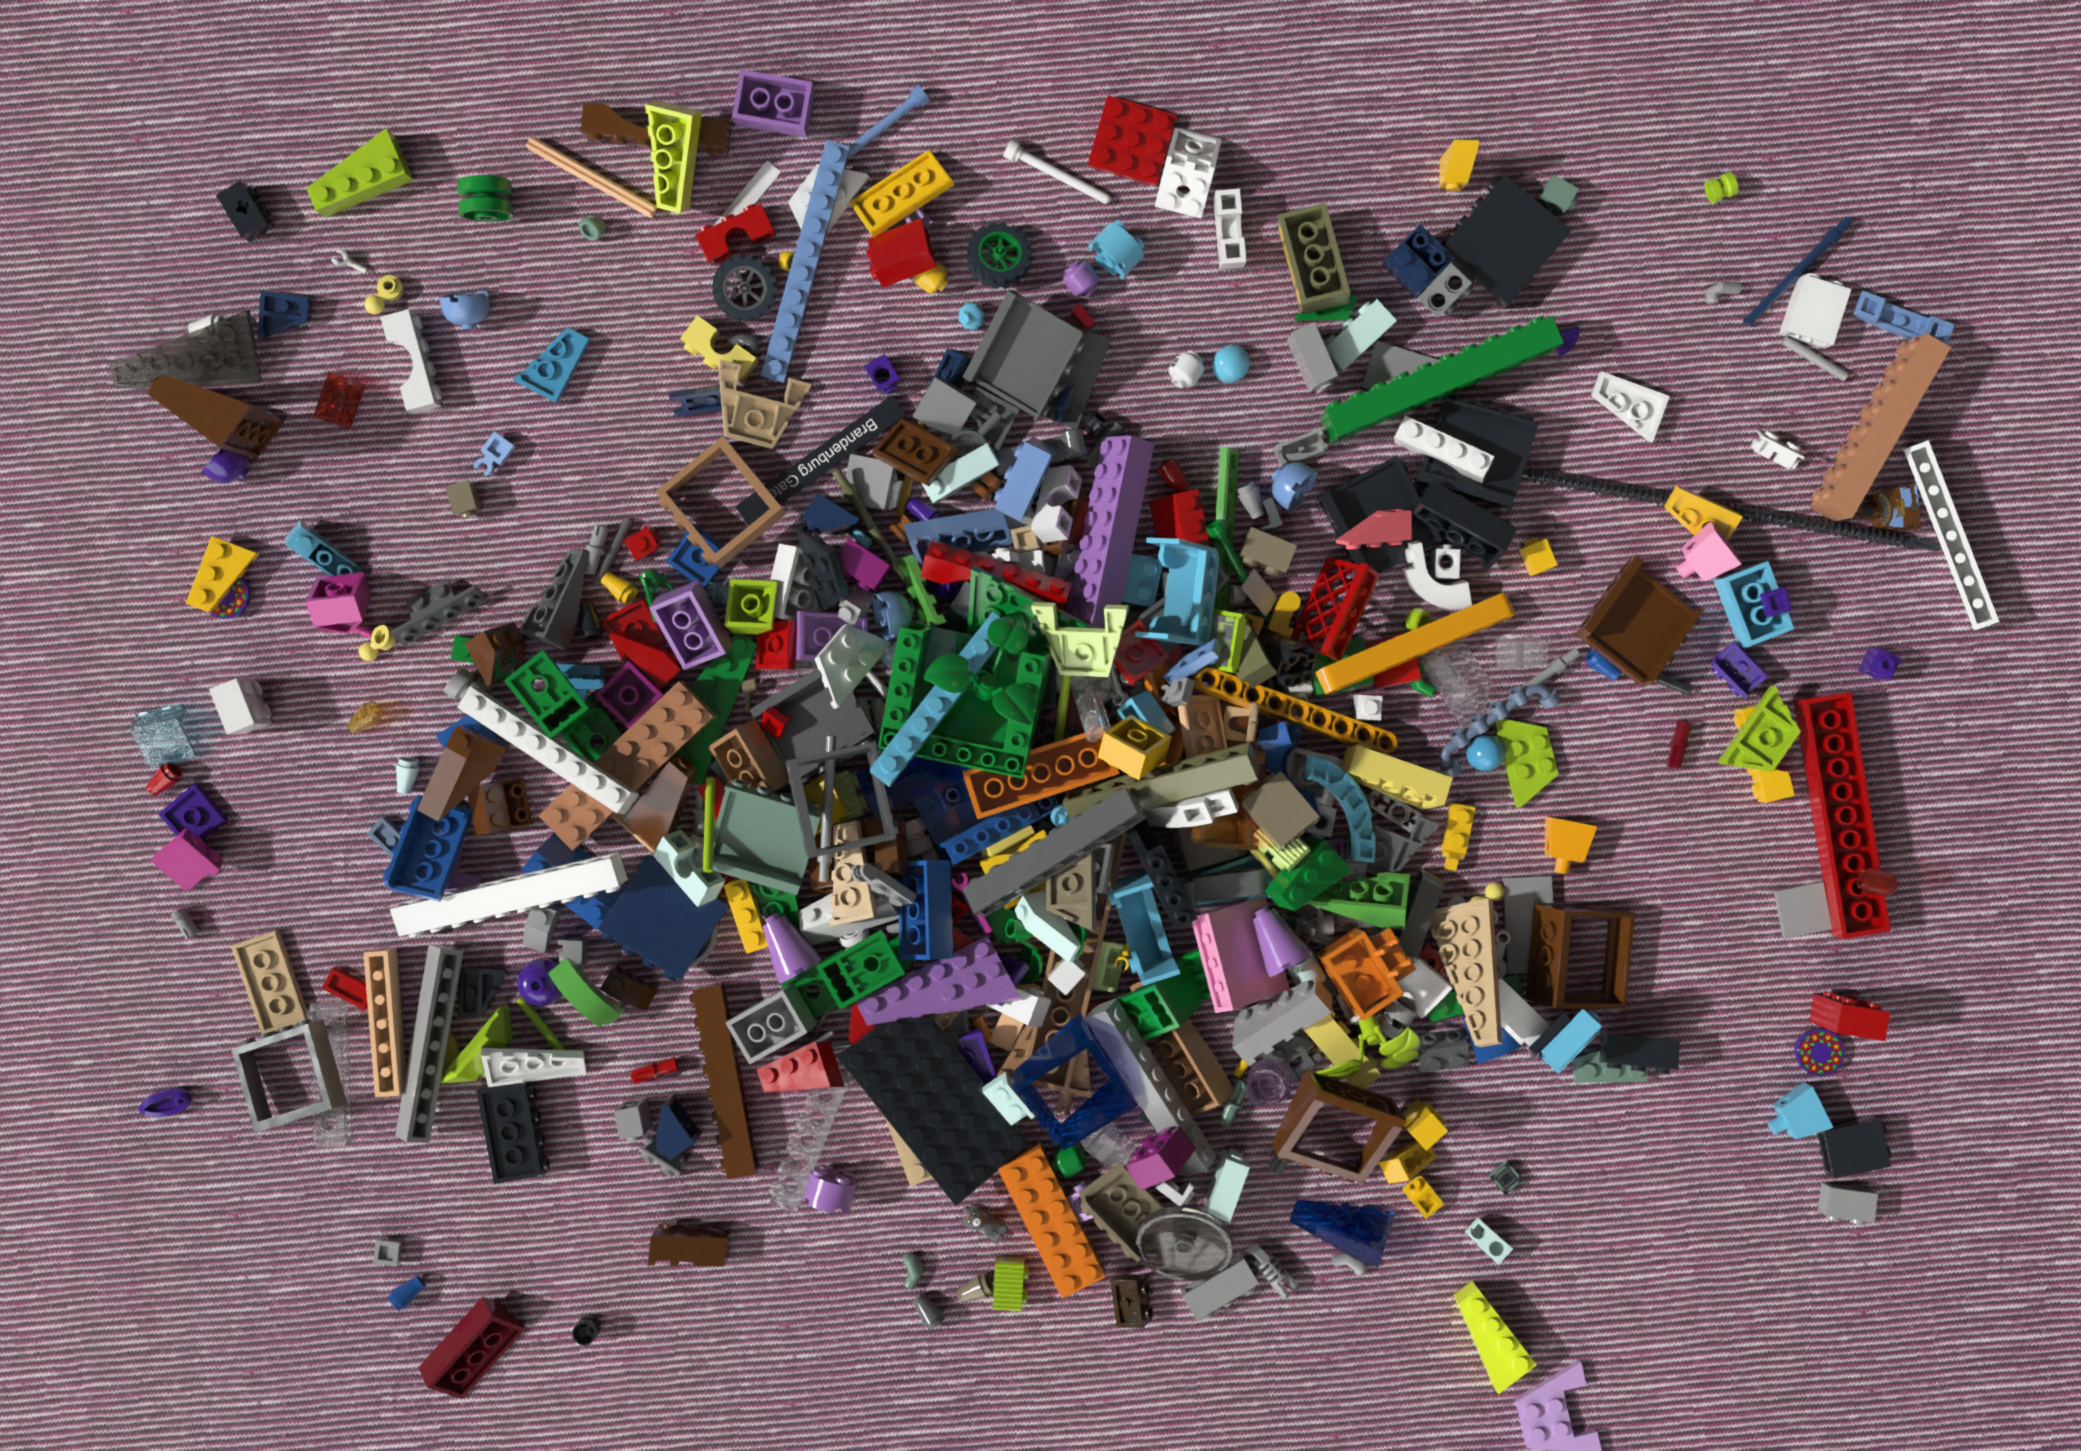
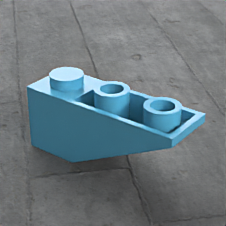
(319, 551)

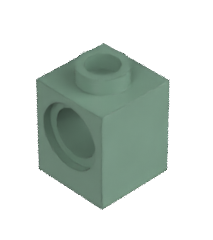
(1558, 195)

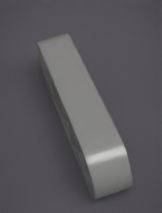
(1379, 809)

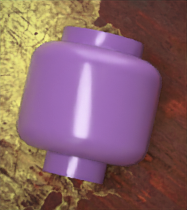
(1080, 278)

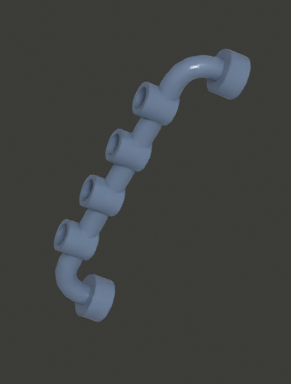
(1481, 724)

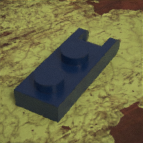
(697, 400)

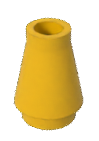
(621, 589)

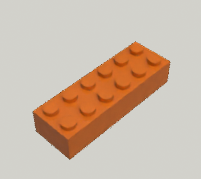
(1048, 772)
(1051, 1220)

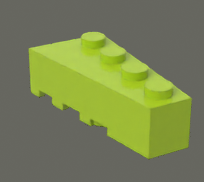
(361, 176)

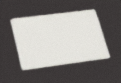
(1259, 592)

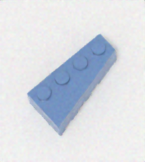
(968, 531)

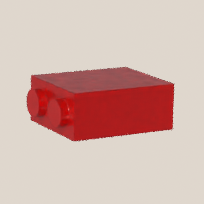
(900, 253)

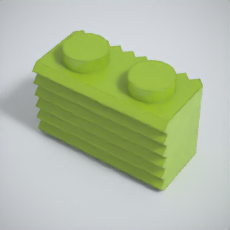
(1009, 1283)

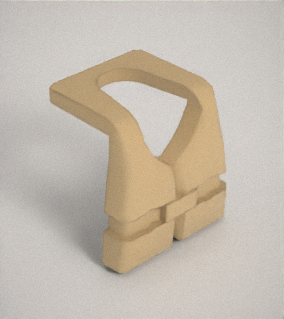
(1240, 712)

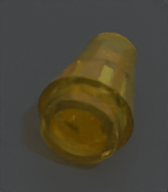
(366, 716)

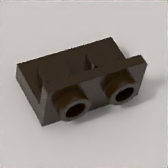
(1131, 1301)

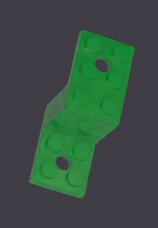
(562, 708)
(844, 976)
(1170, 1001)

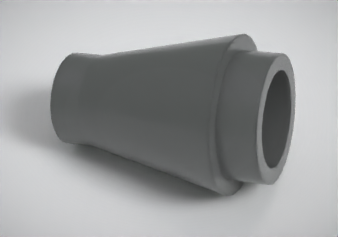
(929, 1313)

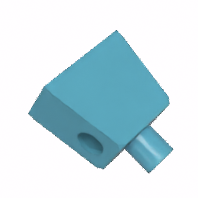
(1800, 1113)

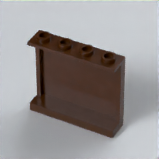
(1638, 624)

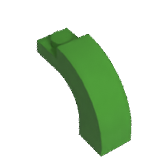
(584, 994)

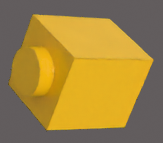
(1537, 556)

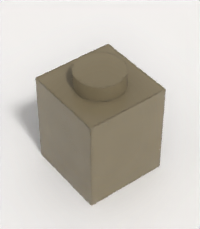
(464, 499)

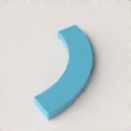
(1352, 801)

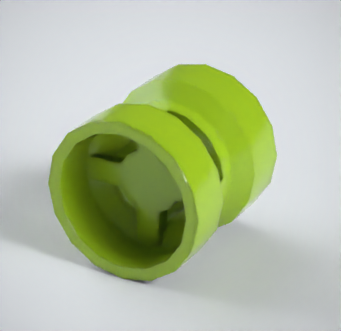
(1722, 187)

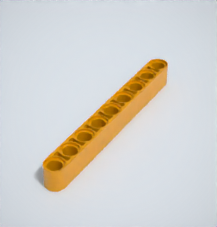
(1415, 643)
(1283, 711)

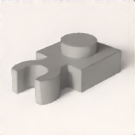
(1178, 693)

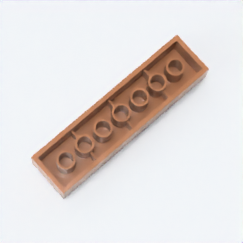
(1879, 427)
(632, 760)

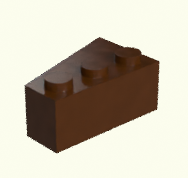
(689, 1245)

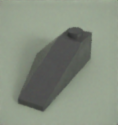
(557, 612)

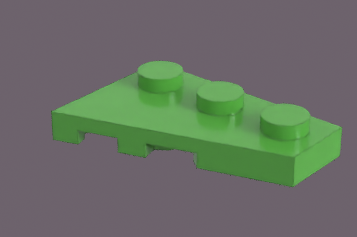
(923, 599)

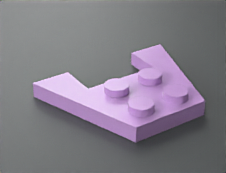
(1546, 1416)

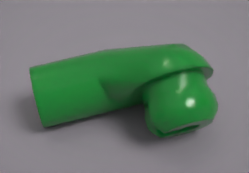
(1423, 687)

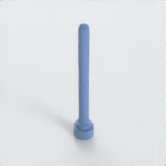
(916, 99)

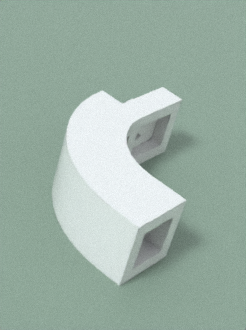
(1444, 595)

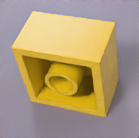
(1134, 747)

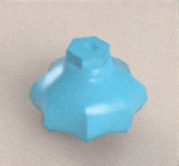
(971, 316)

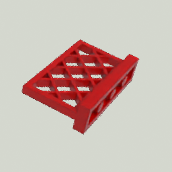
(1347, 612)

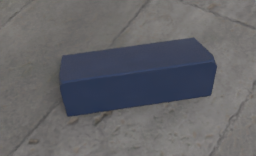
(953, 368)

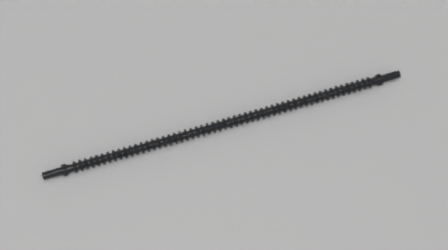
(1878, 536)

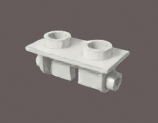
(1786, 453)

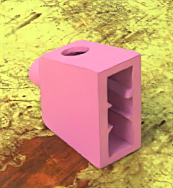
(1708, 554)

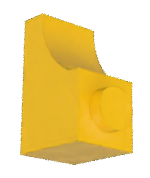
(1406, 1162)

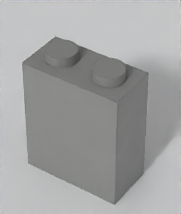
(1312, 358)

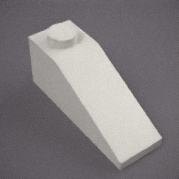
(1029, 1010)

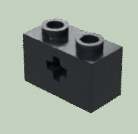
(236, 200)

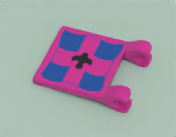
(979, 921)

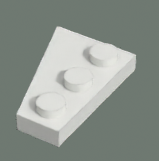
(1632, 403)

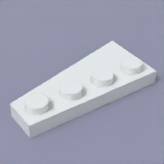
(528, 1065)

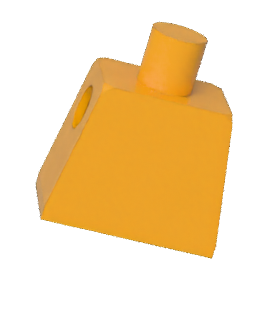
(1567, 842)

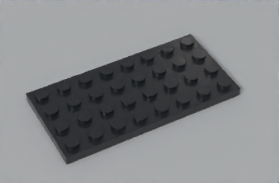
(933, 1102)

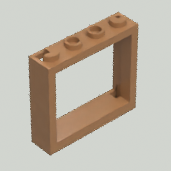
(747, 536)

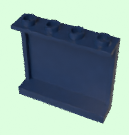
(660, 921)

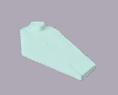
(962, 473)
(1046, 925)

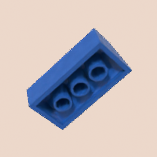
(556, 853)
(927, 923)

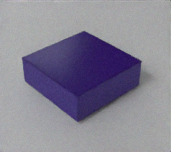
(1775, 602)

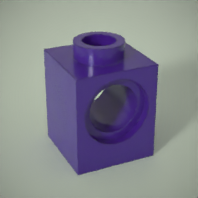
(878, 365)
(1879, 664)

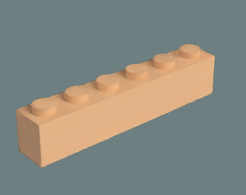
(385, 1021)

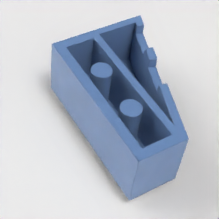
(1024, 478)

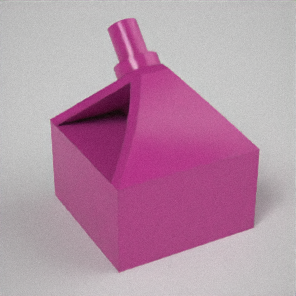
(340, 603)

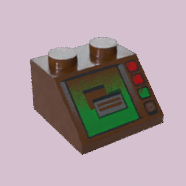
(497, 652)

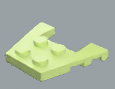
(1082, 649)

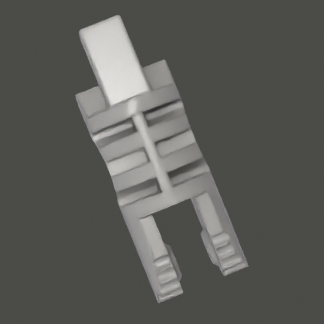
(1271, 1269)

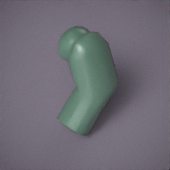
(914, 1268)

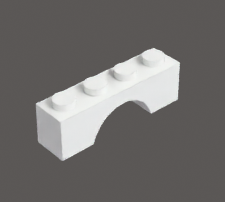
(420, 389)
(1431, 442)

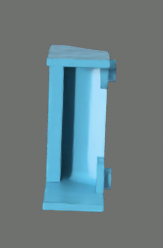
(1188, 594)
(1143, 928)

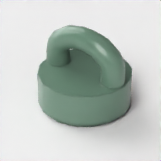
(592, 227)

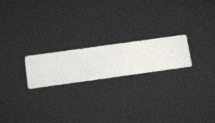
(753, 190)

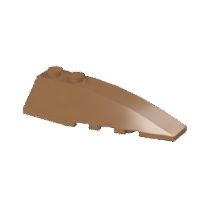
(1191, 1067)

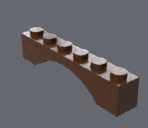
(602, 123)

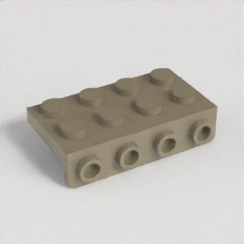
(1119, 1206)

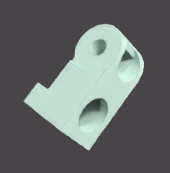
(1488, 1240)

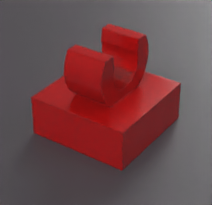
(775, 722)

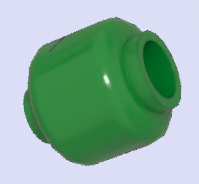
(1069, 1161)

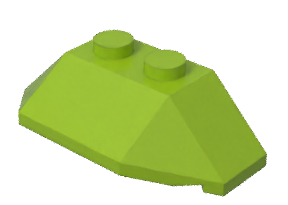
(469, 1063)

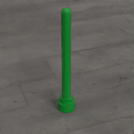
(1218, 531)

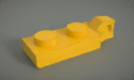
(1456, 834)

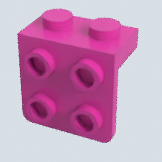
(187, 859)

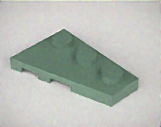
(1588, 1069)

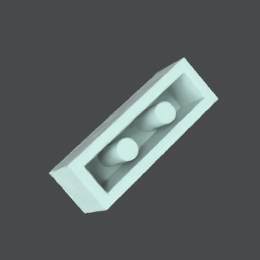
(1358, 334)

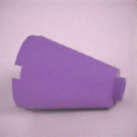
(1278, 942)
(788, 948)

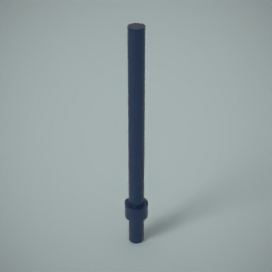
(1831, 237)

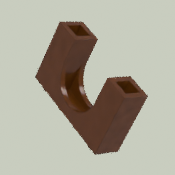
(889, 855)

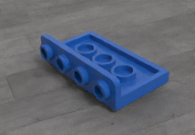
(426, 852)

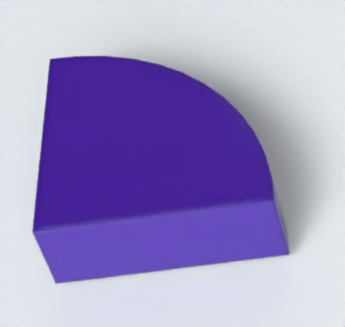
(1569, 338)

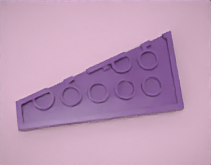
(948, 985)

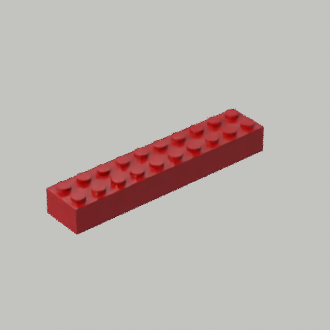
(1840, 812)

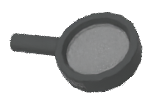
(970, 439)

